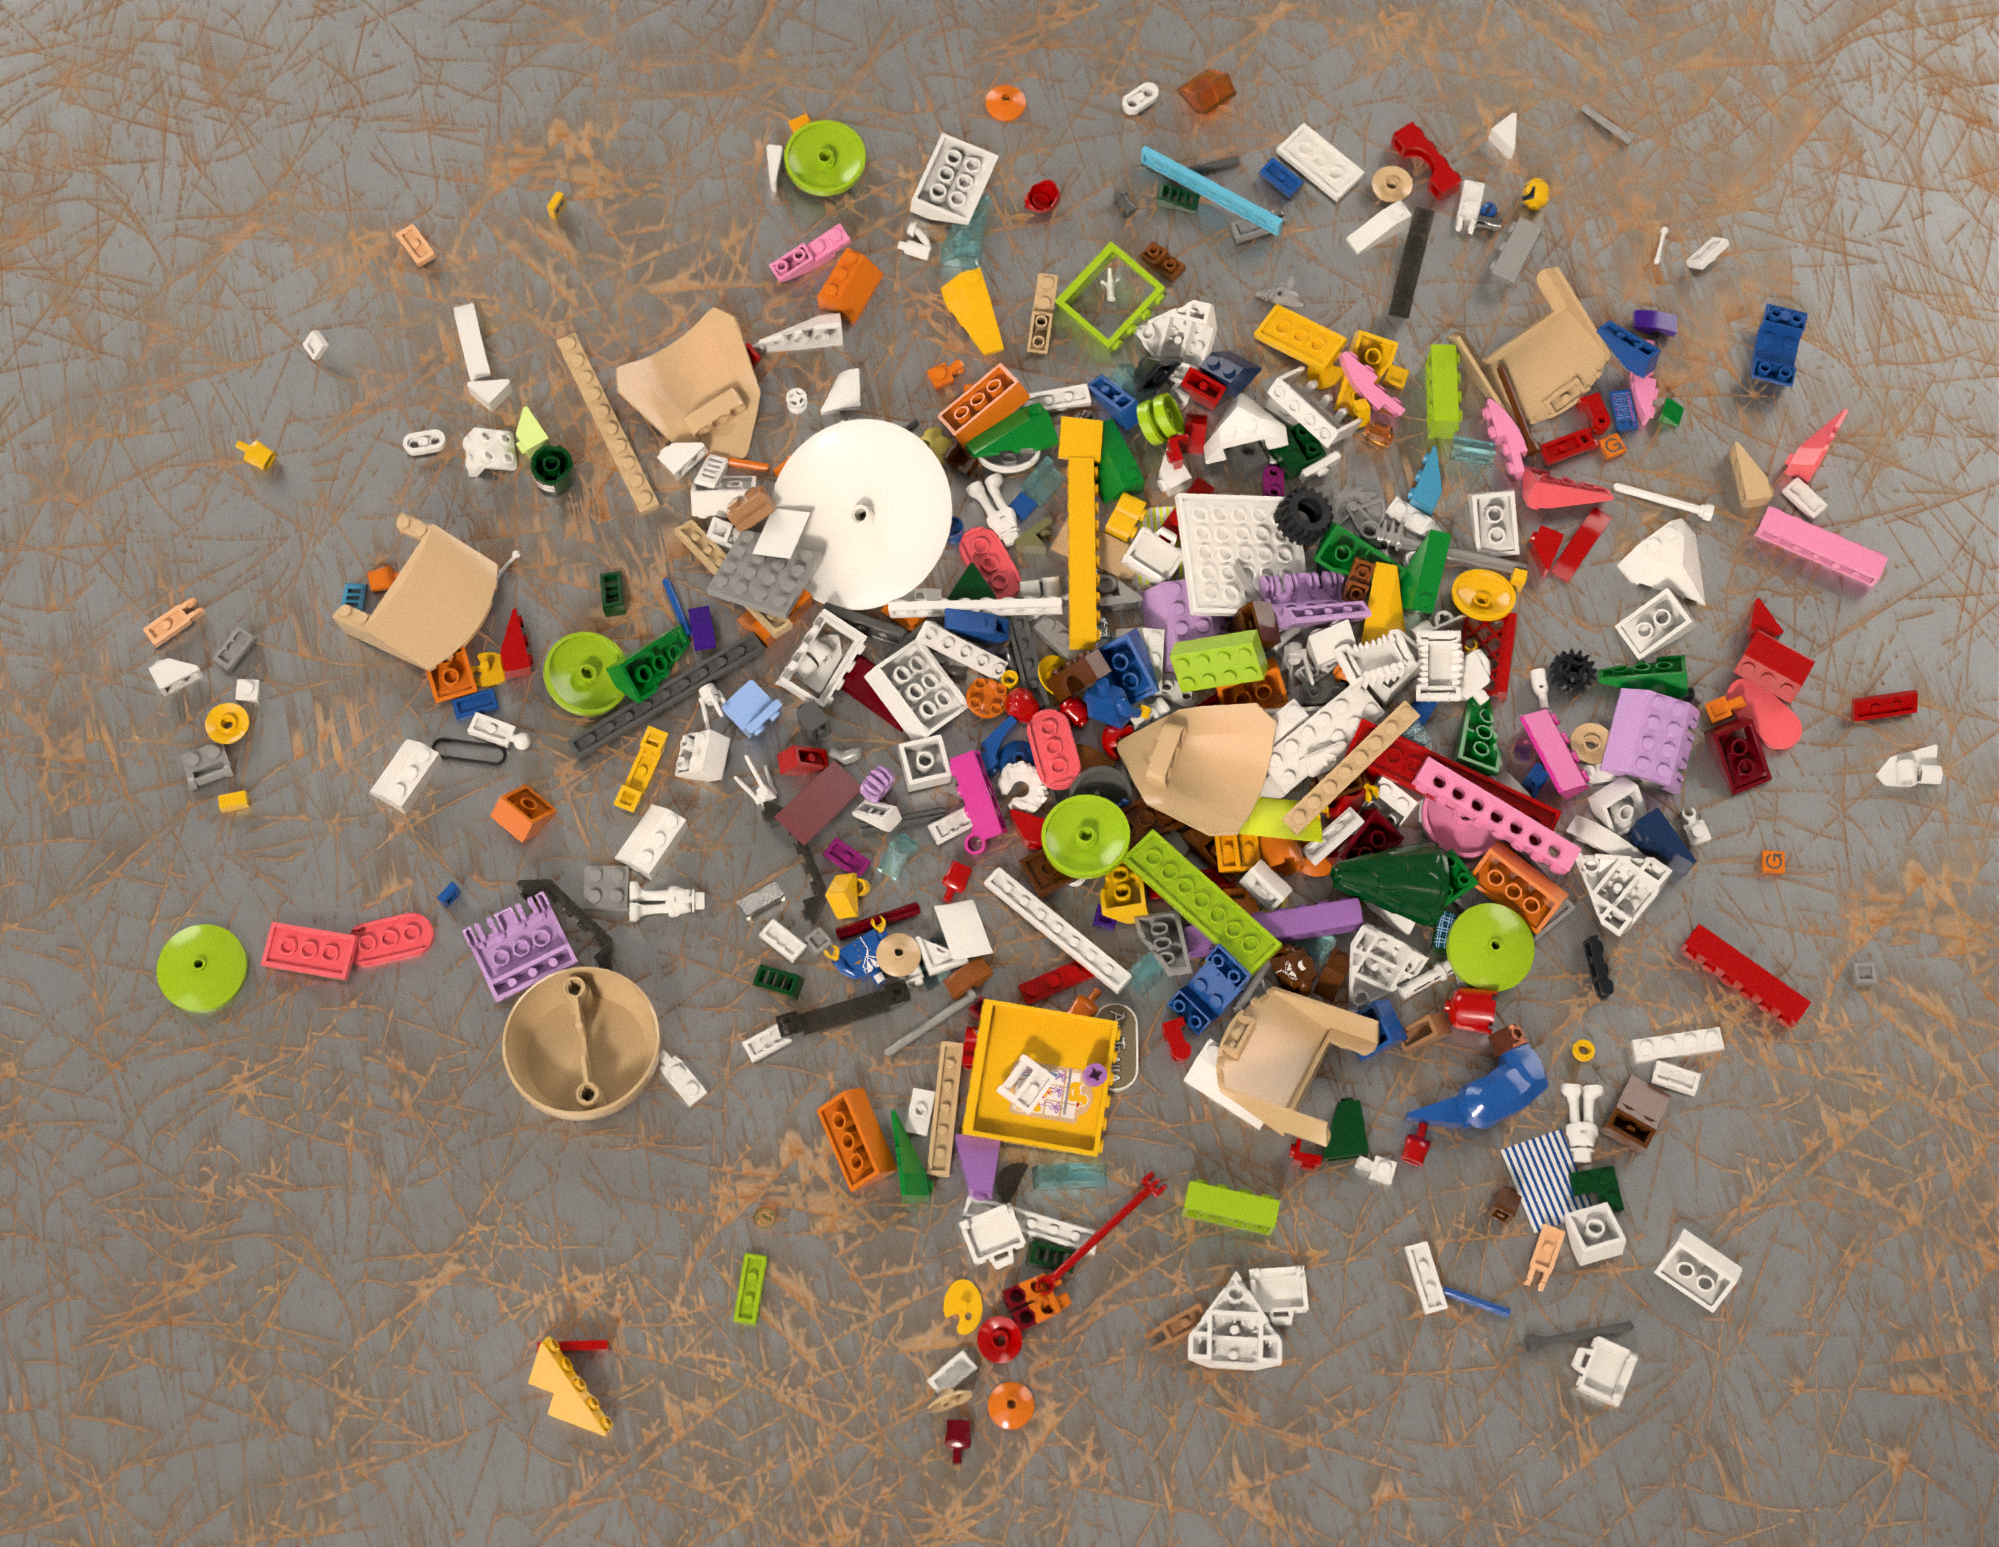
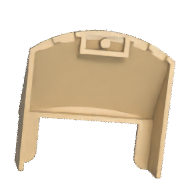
(1546, 362)
(433, 601)
(1276, 1052)

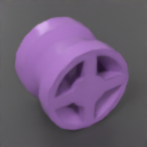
(1090, 1076)

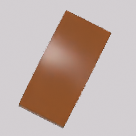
(1160, 261)
(1358, 580)
(967, 976)

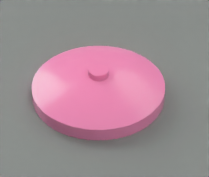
(1454, 831)

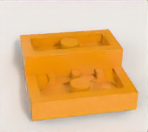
(1236, 852)

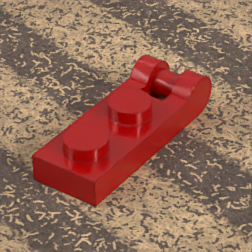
(1568, 446)

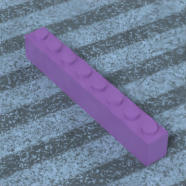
(1292, 924)

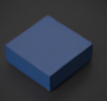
(1023, 506)
(449, 895)

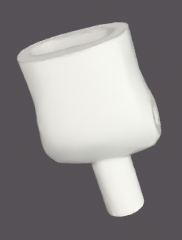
(1540, 686)

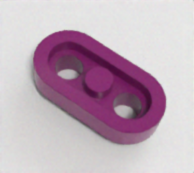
(1273, 483)

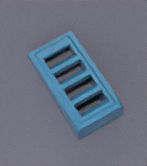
(362, 595)

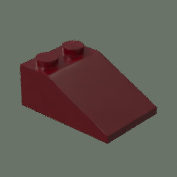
(1738, 754)

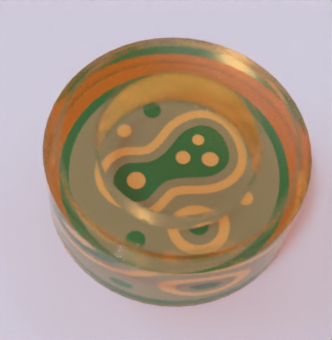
(765, 1218)

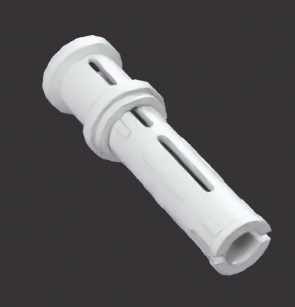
(1439, 972)

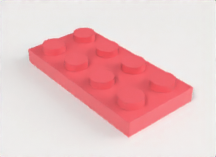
(309, 951)

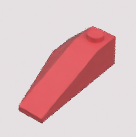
(1811, 453)
(1548, 492)

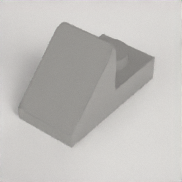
(1126, 600)

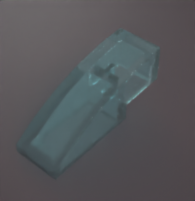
(1068, 1176)

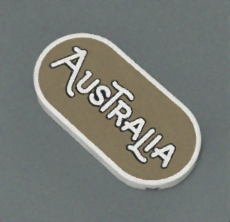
(1126, 1064)

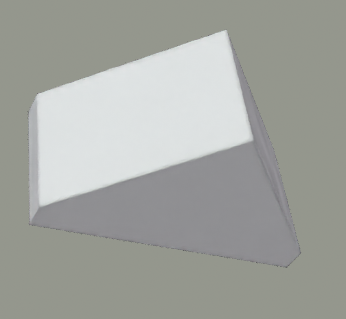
(1504, 135)
(490, 392)

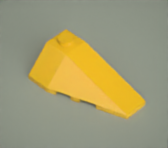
(971, 305)
(1370, 350)
(1384, 604)
(1123, 895)

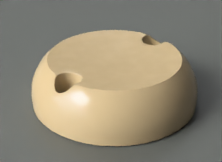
(582, 1044)

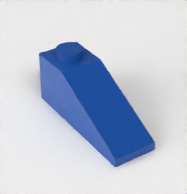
(1630, 349)
(1115, 401)
(1443, 1113)

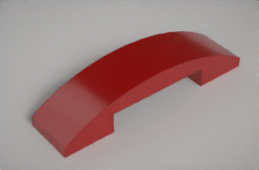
(1581, 544)

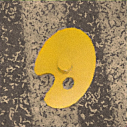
(1327, 379)
(490, 670)
(963, 1299)

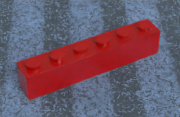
(1745, 976)

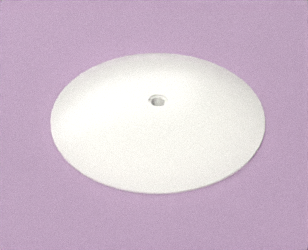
(906, 505)

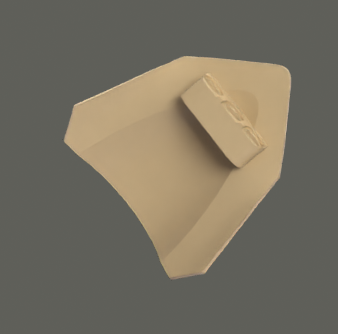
(698, 387)
(1203, 764)

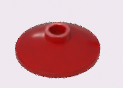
(988, 1339)

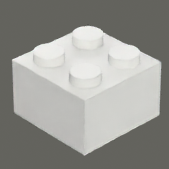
(924, 763)

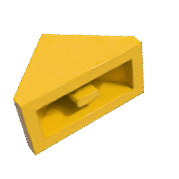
(843, 896)

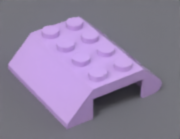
(1306, 603)
(1168, 609)
(1650, 738)
(521, 948)

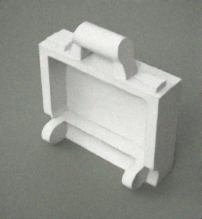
(1153, 556)
(992, 1235)
(1279, 1292)
(1605, 1370)

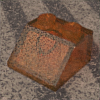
(1208, 91)

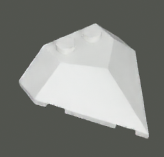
(1181, 333)
(1243, 424)
(1667, 561)
(1621, 887)
(1379, 965)
(1235, 1333)

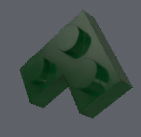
(1601, 1182)

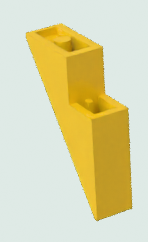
(570, 1398)

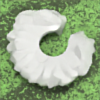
(1025, 773)

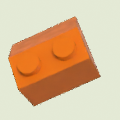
(523, 812)

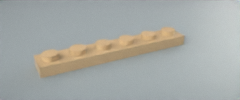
(945, 1109)

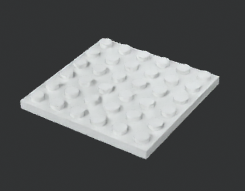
(1226, 532)

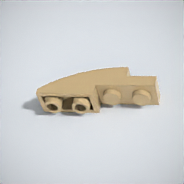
(1042, 313)

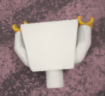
(1476, 674)

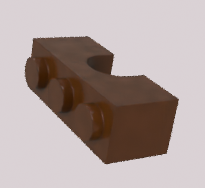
(1077, 674)

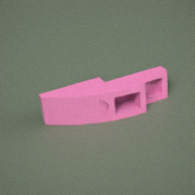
(809, 257)
(1362, 378)
(1643, 393)
(1505, 432)

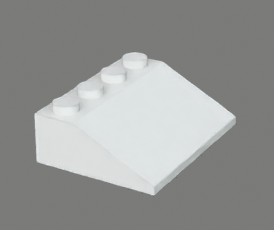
(953, 181)
(916, 690)

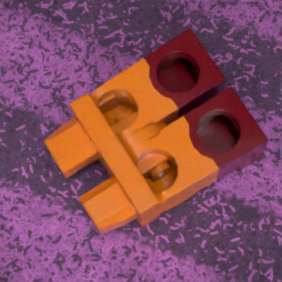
(1041, 1307)

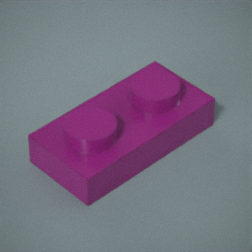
(846, 858)

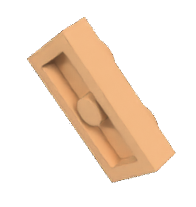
(415, 245)

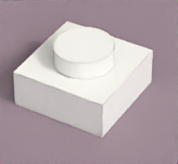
(315, 344)
(248, 691)

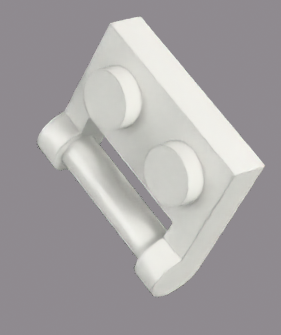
(1032, 1088)

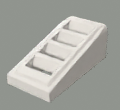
(775, 162)
(712, 471)
(880, 814)

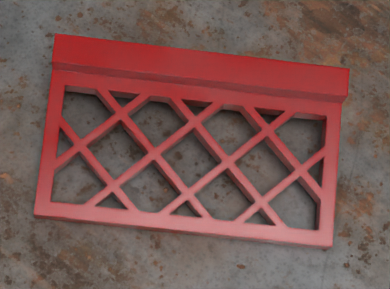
(1505, 651)

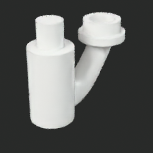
(916, 249)

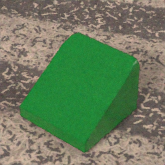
(1671, 412)

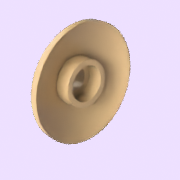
(1394, 177)
(1593, 734)
(898, 965)
(949, 1399)

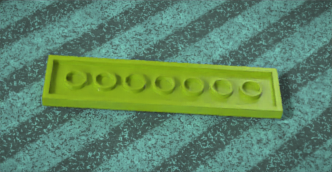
(1201, 901)

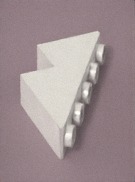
(961, 650)

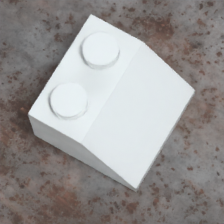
(1618, 805)
(1594, 1234)

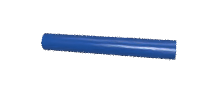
(677, 606)
(1475, 1301)

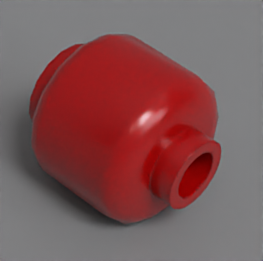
(1075, 711)

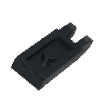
(1598, 969)

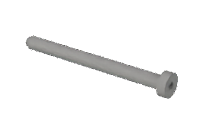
(932, 1022)

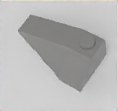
(1165, 940)

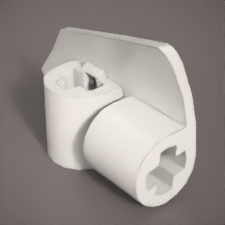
(1045, 587)
(1433, 625)
(820, 662)
(1912, 768)

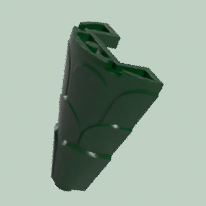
(1399, 880)

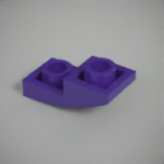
(1650, 321)
(702, 628)

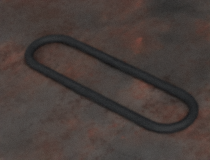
(471, 743)

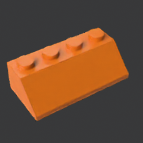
(983, 405)
(1518, 886)
(856, 1139)

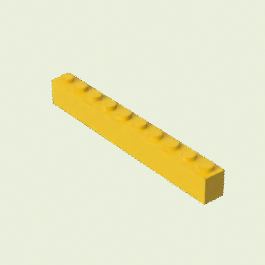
(1081, 554)

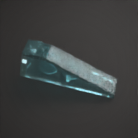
(965, 242)

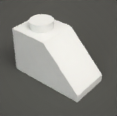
(681, 457)
(1173, 480)
(173, 675)

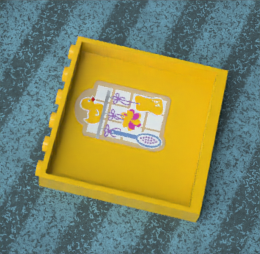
(1063, 1044)

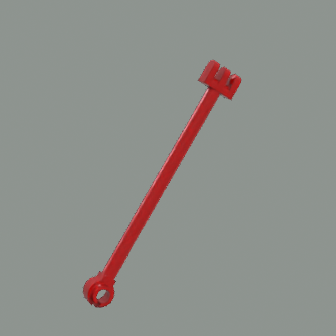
(1149, 1188)

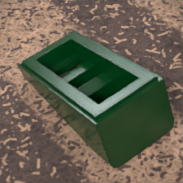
(1171, 190)
(616, 606)
(795, 988)
(1040, 1263)

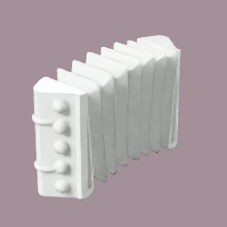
(1376, 661)
(1440, 666)

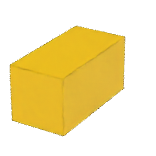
(1361, 410)
(1518, 579)
(233, 801)

